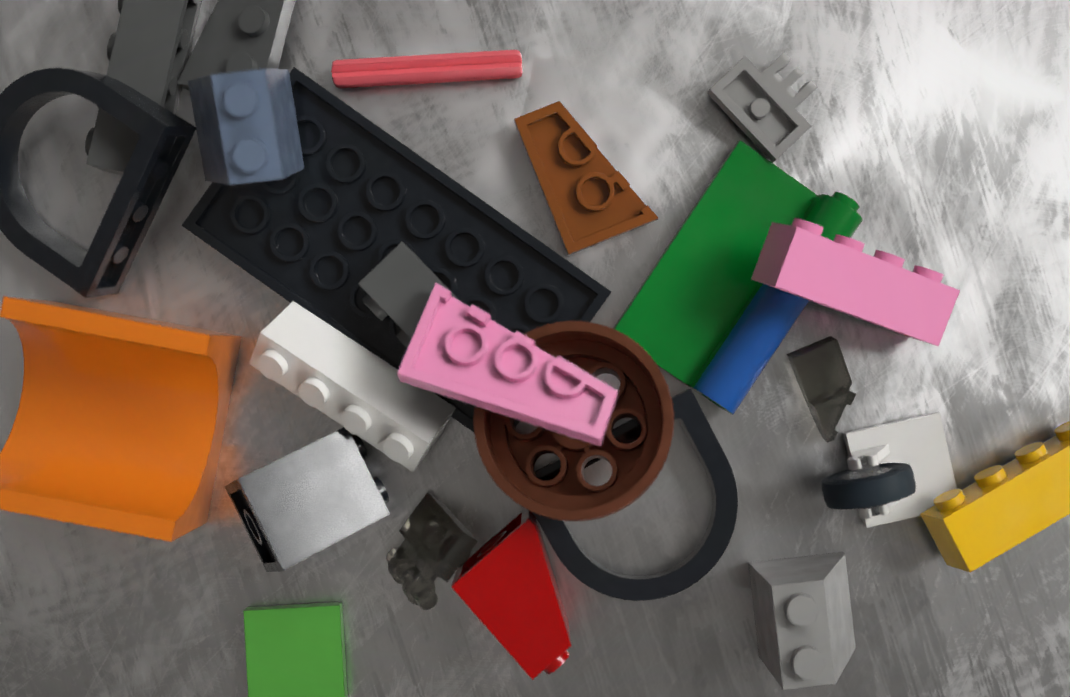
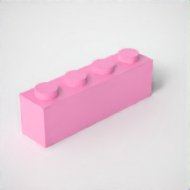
(855, 283)

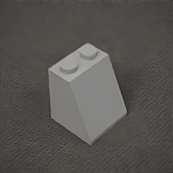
(803, 618)

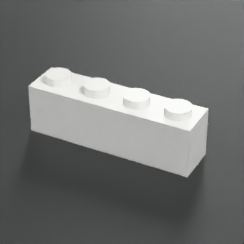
(350, 385)

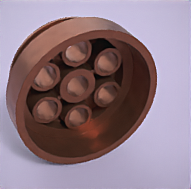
(635, 466)

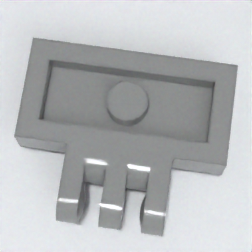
(764, 104)

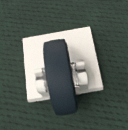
(892, 470)

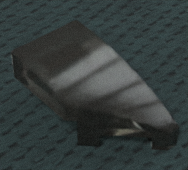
(823, 382)

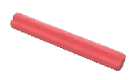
(427, 69)

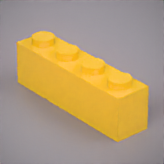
(1003, 504)

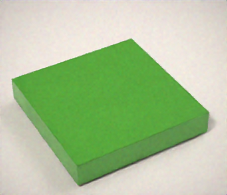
(295, 650)

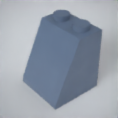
(246, 126)

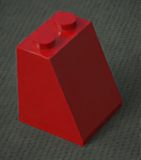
(517, 595)

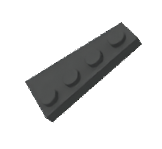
(240, 38)

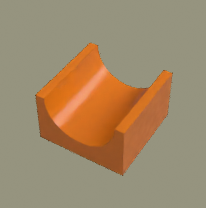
(116, 419)

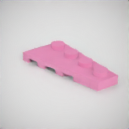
(488, 366)

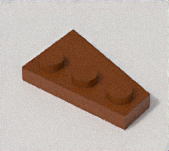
(578, 182)

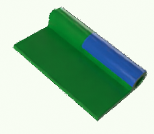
(698, 303)

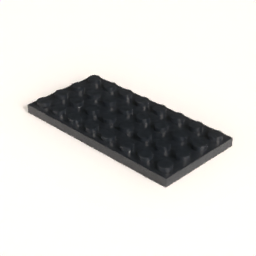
(354, 206)

